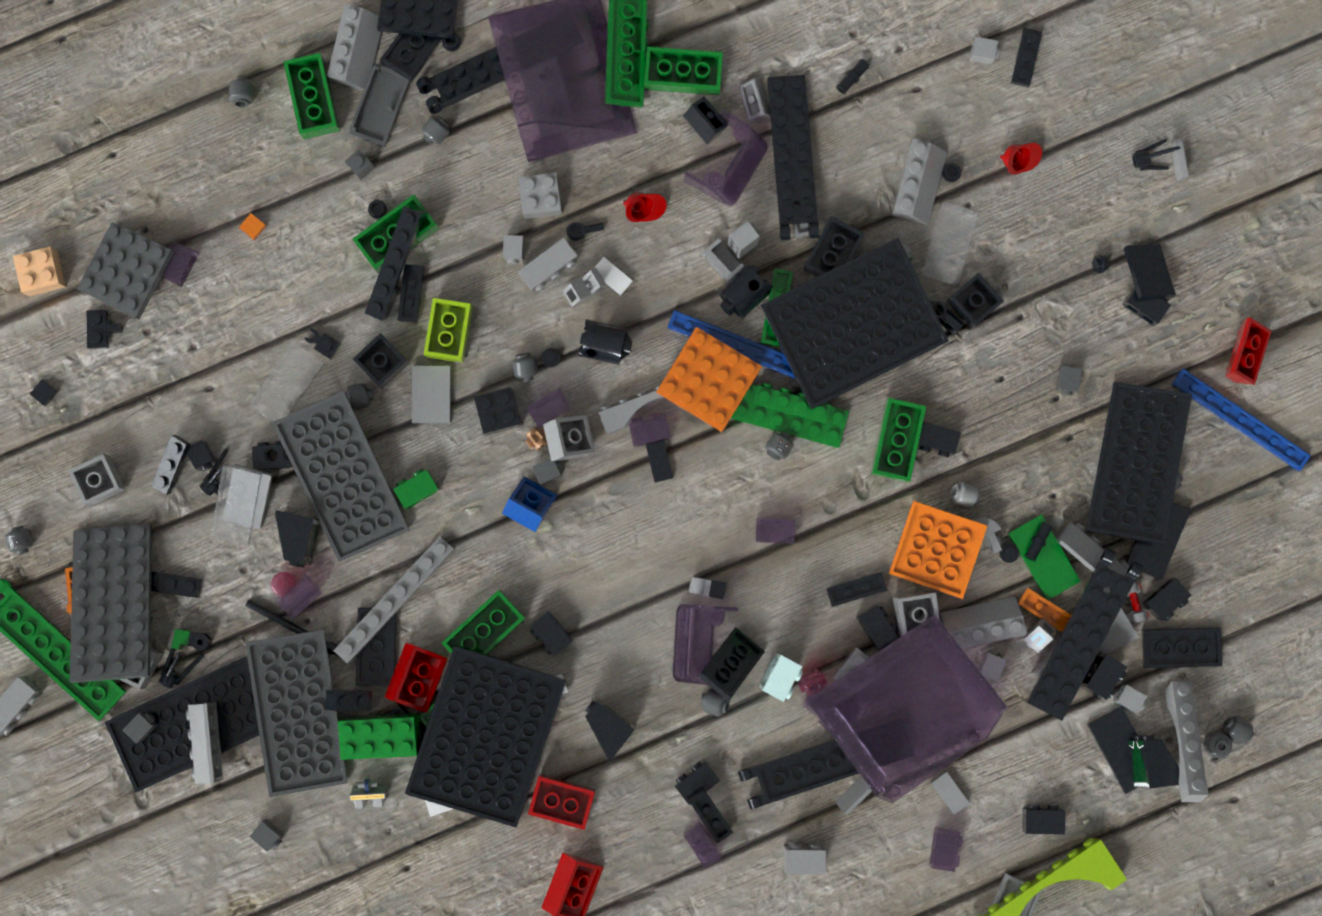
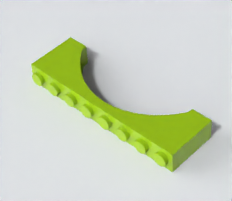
(1088, 863)

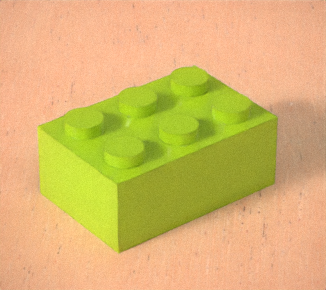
(448, 330)

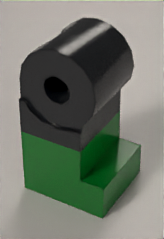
(197, 640)

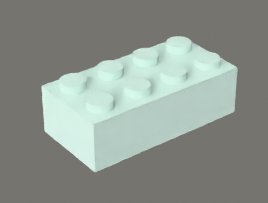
(780, 677)

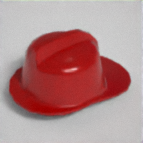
(1022, 157)
(644, 207)

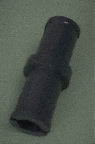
(852, 76)
(1038, 541)

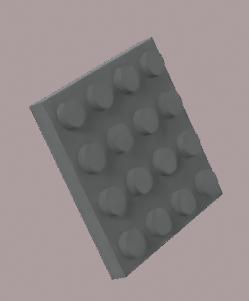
(125, 270)

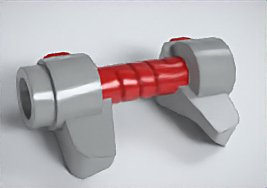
(1137, 614)

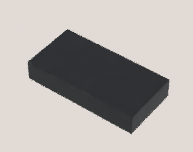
(659, 461)

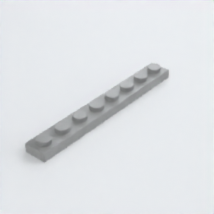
(393, 600)

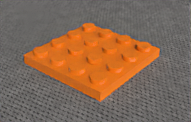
(709, 379)
(938, 549)

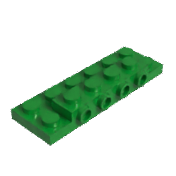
(626, 52)
(792, 415)

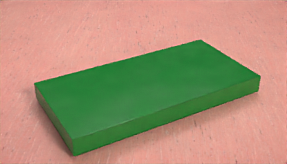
(1052, 568)

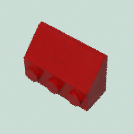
(1248, 352)
(416, 677)
(572, 886)

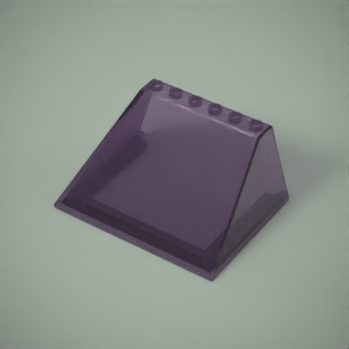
(558, 76)
(909, 710)

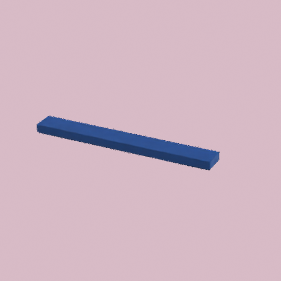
(757, 352)
(1241, 420)

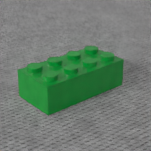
(683, 71)
(311, 96)
(377, 237)
(898, 440)
(486, 625)
(379, 736)

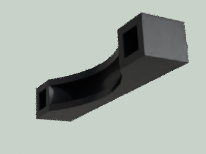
(397, 253)

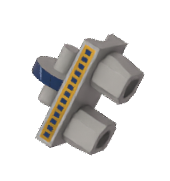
(368, 791)

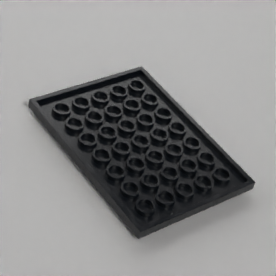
(854, 323)
(485, 736)

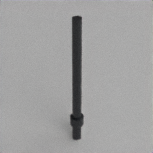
(285, 623)

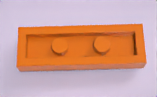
(1044, 609)

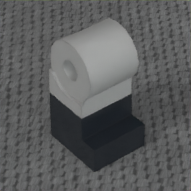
(707, 587)

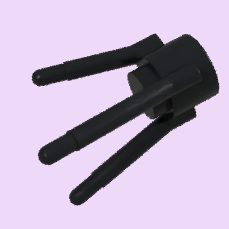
(1143, 158)
(210, 483)
(169, 676)

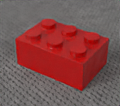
(561, 801)

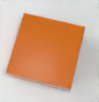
(252, 226)

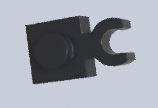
(325, 344)

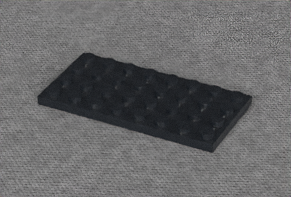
(1139, 463)
(168, 746)

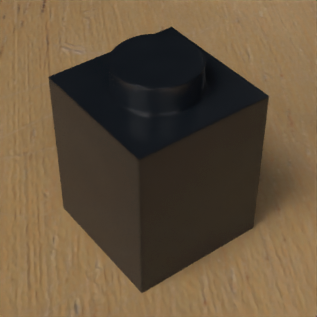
(201, 456)

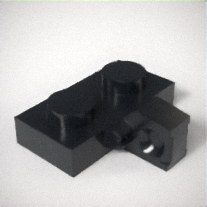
(99, 329)

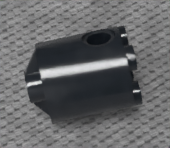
(738, 296)
(604, 342)

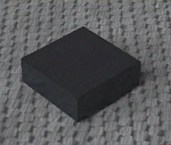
(43, 393)

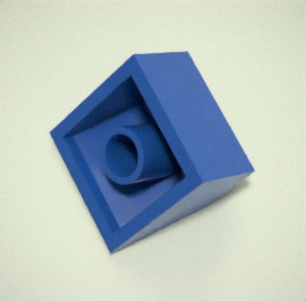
(529, 504)

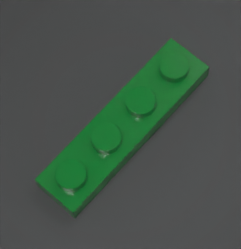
(781, 284)

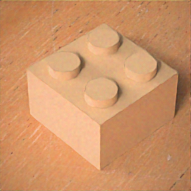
(39, 271)

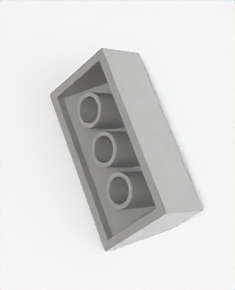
(354, 48)
(919, 182)
(1086, 548)
(985, 622)
(205, 743)

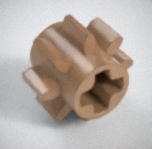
(536, 438)

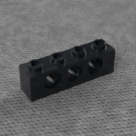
(262, 459)

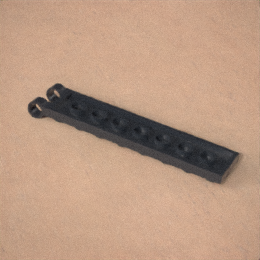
(471, 76)
(792, 154)
(1082, 637)
(799, 772)

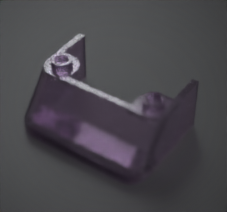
(730, 186)
(695, 639)

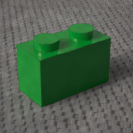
(416, 488)

